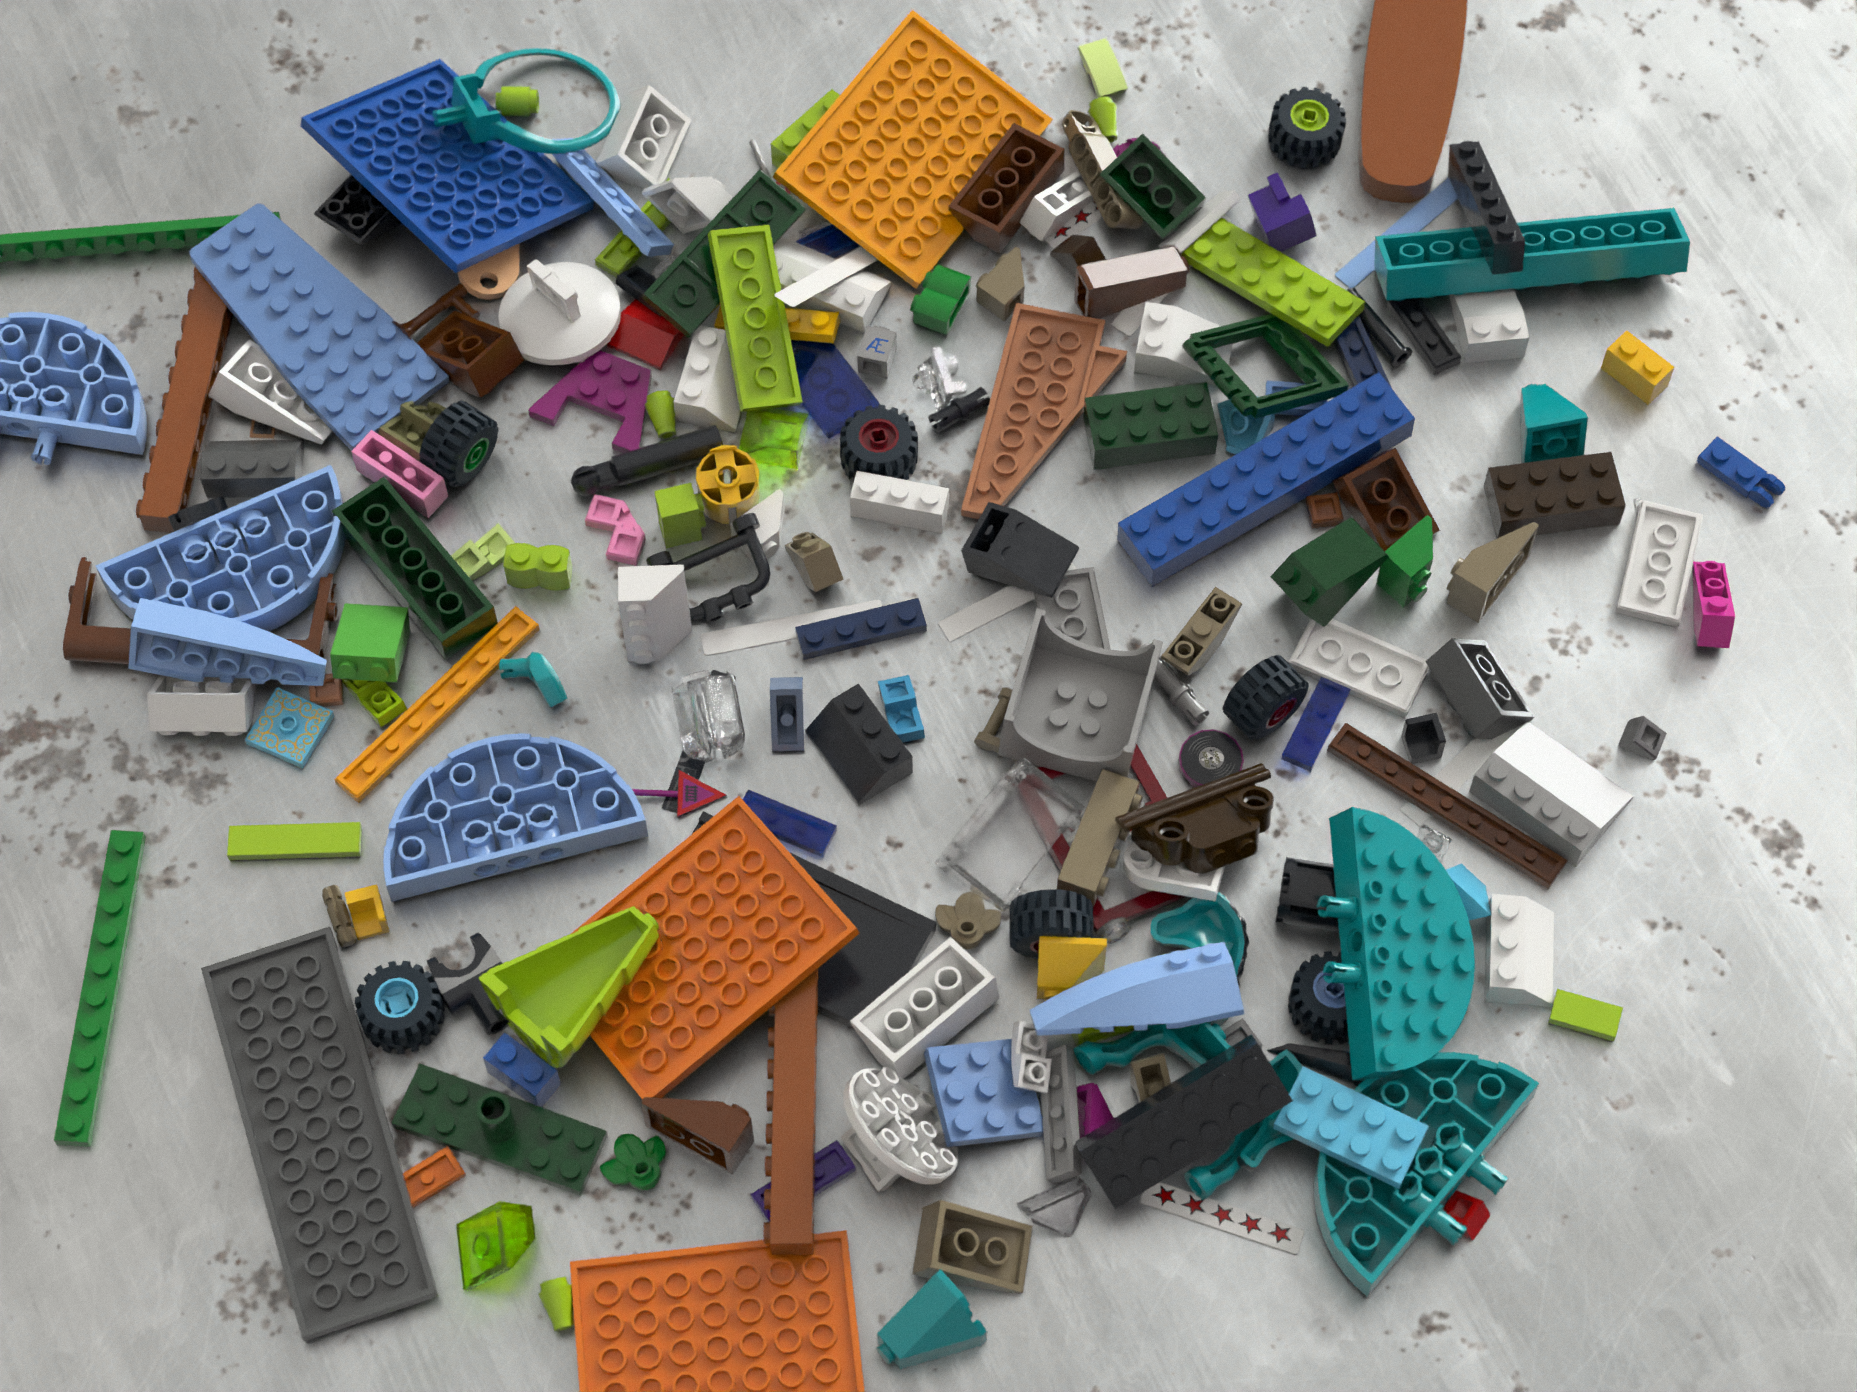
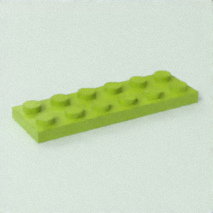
(1274, 281)
(754, 318)

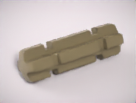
(339, 915)

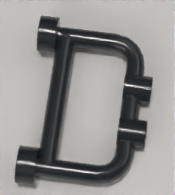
(739, 596)

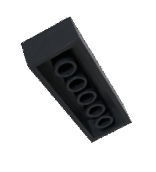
(1183, 1121)

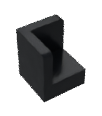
(1423, 738)

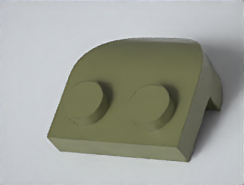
(411, 426)

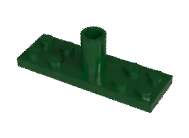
(688, 287)
(500, 1129)

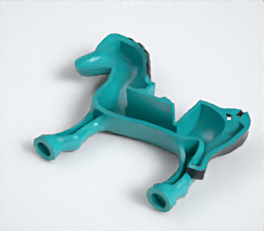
(1190, 927)

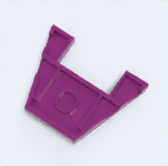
(607, 387)

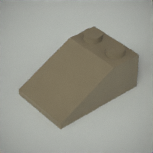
(1488, 571)
(972, 1247)

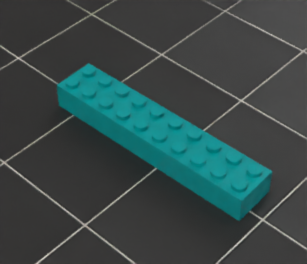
(1554, 253)

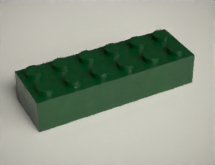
(415, 568)

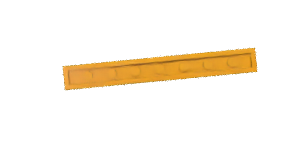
(436, 705)

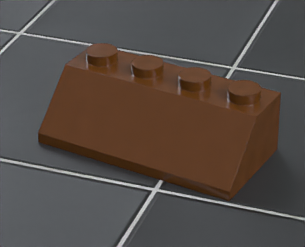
(1005, 186)

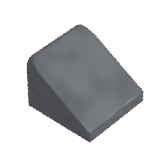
(1642, 737)

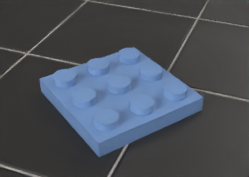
(979, 1096)

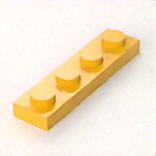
(804, 324)

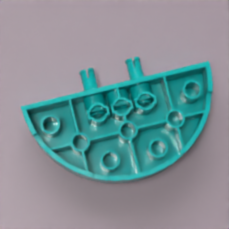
(1400, 944)
(1467, 1111)

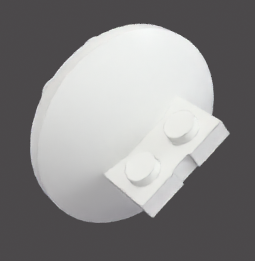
(560, 312)
(895, 1130)

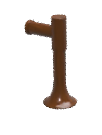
(452, 297)

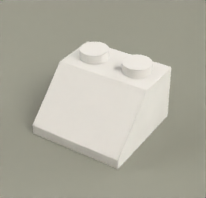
(689, 201)

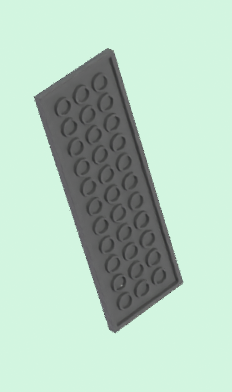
(318, 1134)

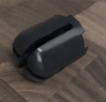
(1300, 890)

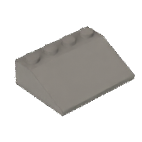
(1549, 793)

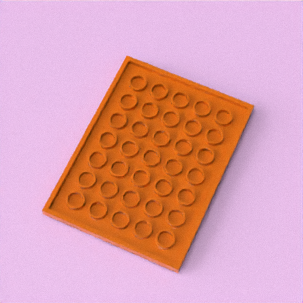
(732, 941)
(718, 1320)

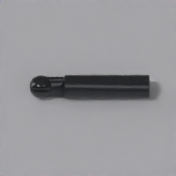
(646, 461)

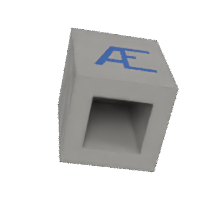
(877, 351)

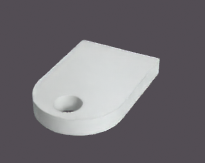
(1169, 879)

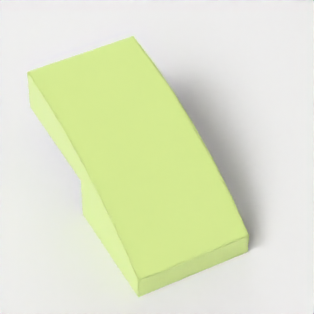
(1103, 68)
(484, 554)

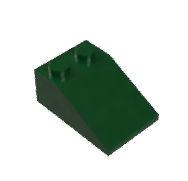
(1329, 570)

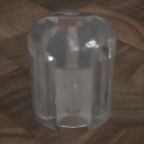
(708, 716)

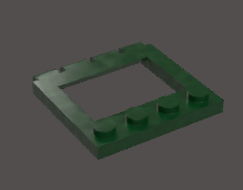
(1307, 362)

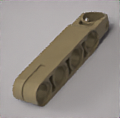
(1092, 155)

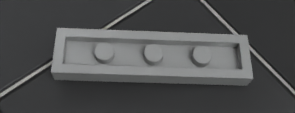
(1061, 1117)

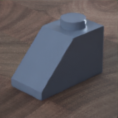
(787, 713)

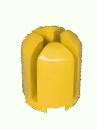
(716, 495)

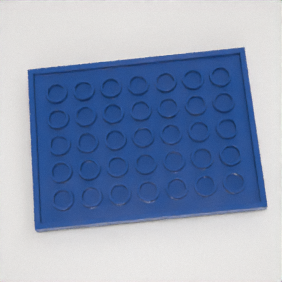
(443, 187)

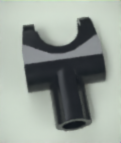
(463, 989)

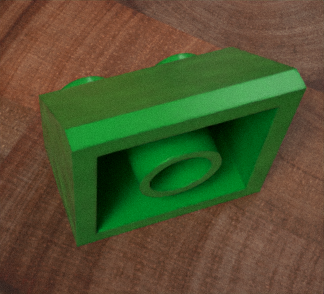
(1409, 564)

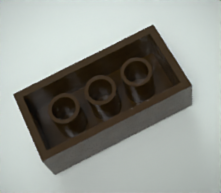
(1555, 494)

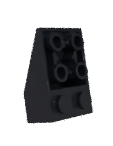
(356, 212)
(1017, 551)

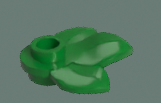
(634, 1157)

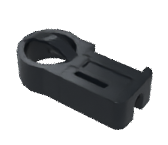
(197, 513)

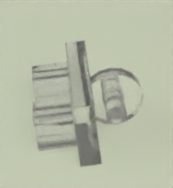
(936, 380)

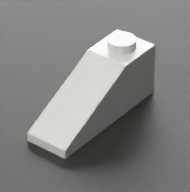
(1056, 206)

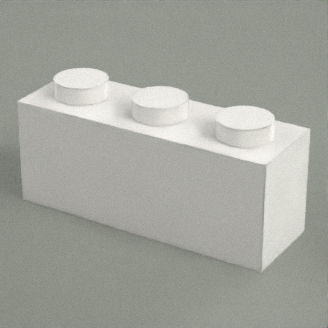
(899, 502)

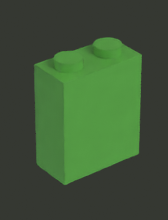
(370, 642)

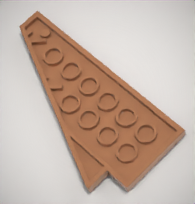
(1037, 396)

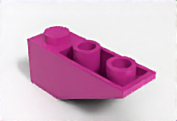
(1712, 605)

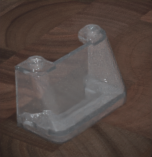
(1010, 834)

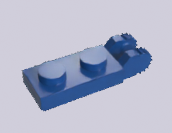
(1740, 472)

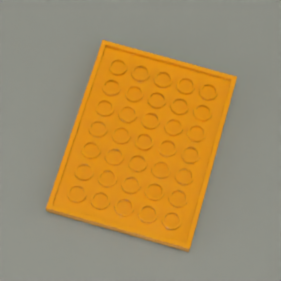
(906, 146)

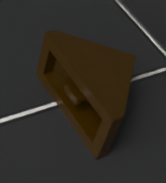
(1076, 252)

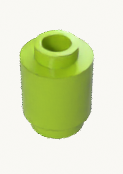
(517, 101)

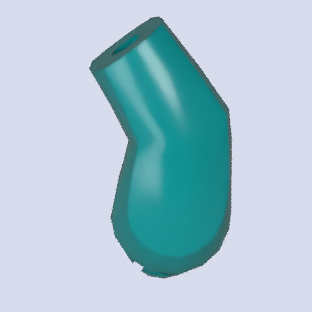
(540, 672)

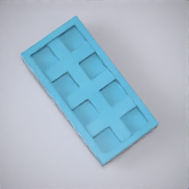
(1351, 1127)

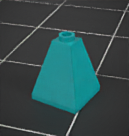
(1550, 425)

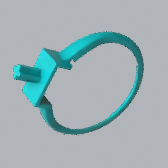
(486, 125)

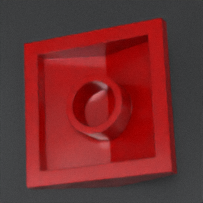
(645, 335)

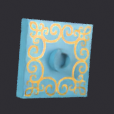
(289, 727)

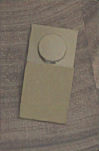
(1149, 1075)

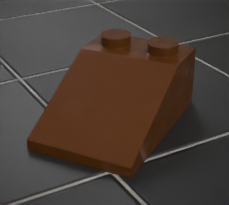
(472, 352)
(1383, 498)
(703, 1127)

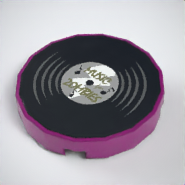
(1209, 757)

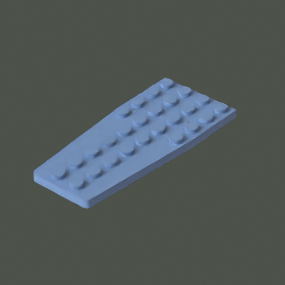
(315, 325)

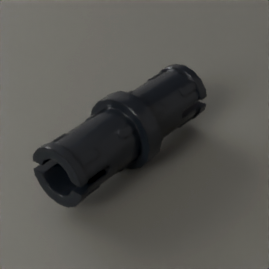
(959, 409)

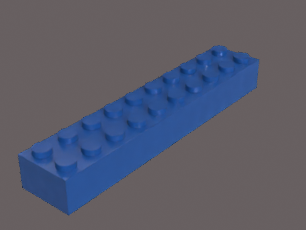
(1265, 479)

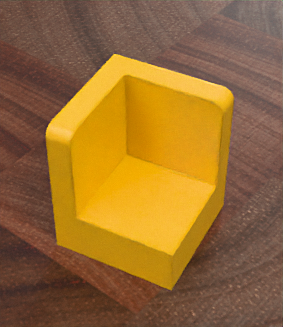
(367, 912)

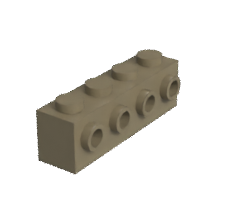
(1098, 836)

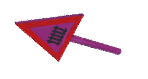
(691, 793)

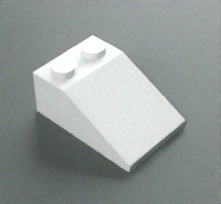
(1490, 325)
(1161, 341)

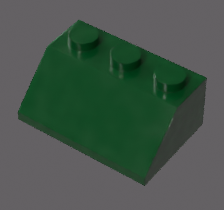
(1153, 187)

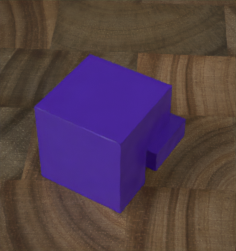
(1281, 218)

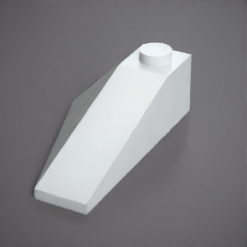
(259, 392)

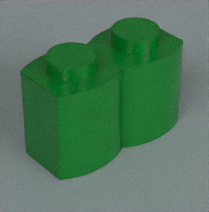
(941, 299)

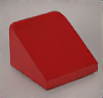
(1468, 1212)

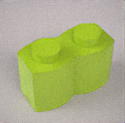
(542, 566)

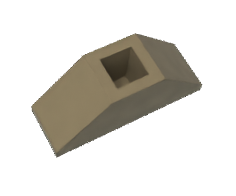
(1203, 632)

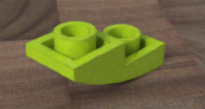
(376, 699)

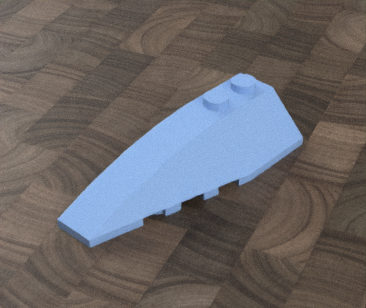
(202, 644)
(1164, 989)

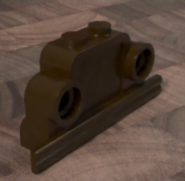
(1205, 824)

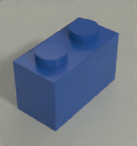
(521, 1071)

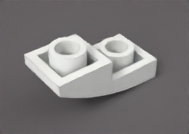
(1028, 1058)

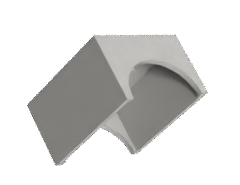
(1077, 703)

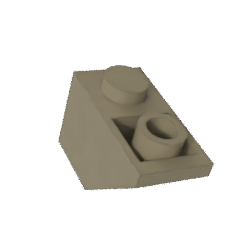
(1002, 286)
(814, 561)

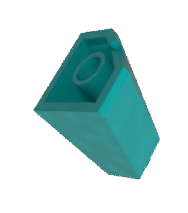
(930, 1326)

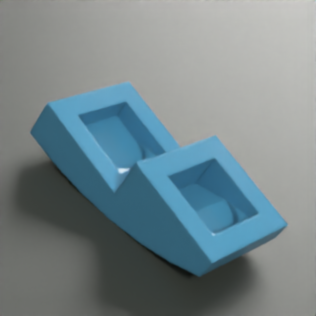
(901, 708)

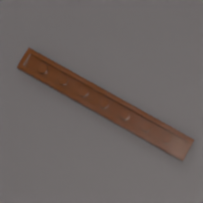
(1447, 805)

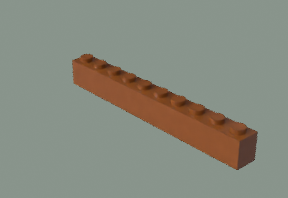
(185, 408)
(793, 1121)

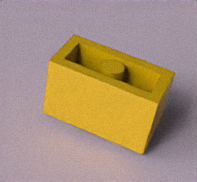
(1637, 367)

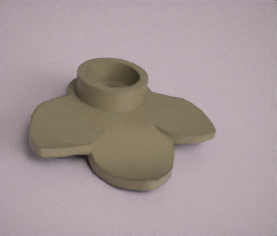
(970, 916)

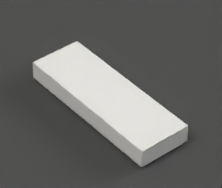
(1201, 221)

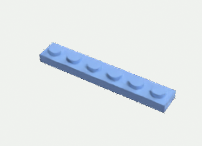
(615, 202)

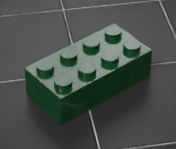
(1150, 425)

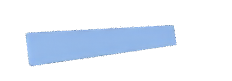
(1411, 222)

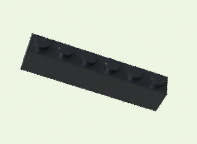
(1486, 208)

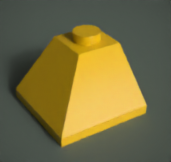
(1067, 962)

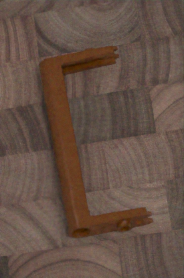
(113, 643)

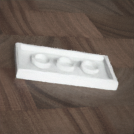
(1659, 563)
(1361, 663)

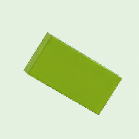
(1585, 1015)

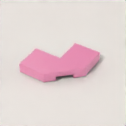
(627, 535)

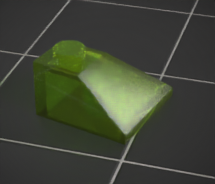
(774, 436)
(493, 1241)

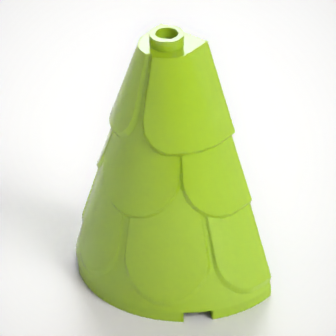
(570, 983)

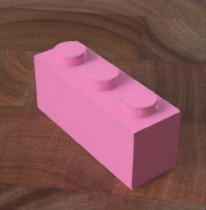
(413, 481)

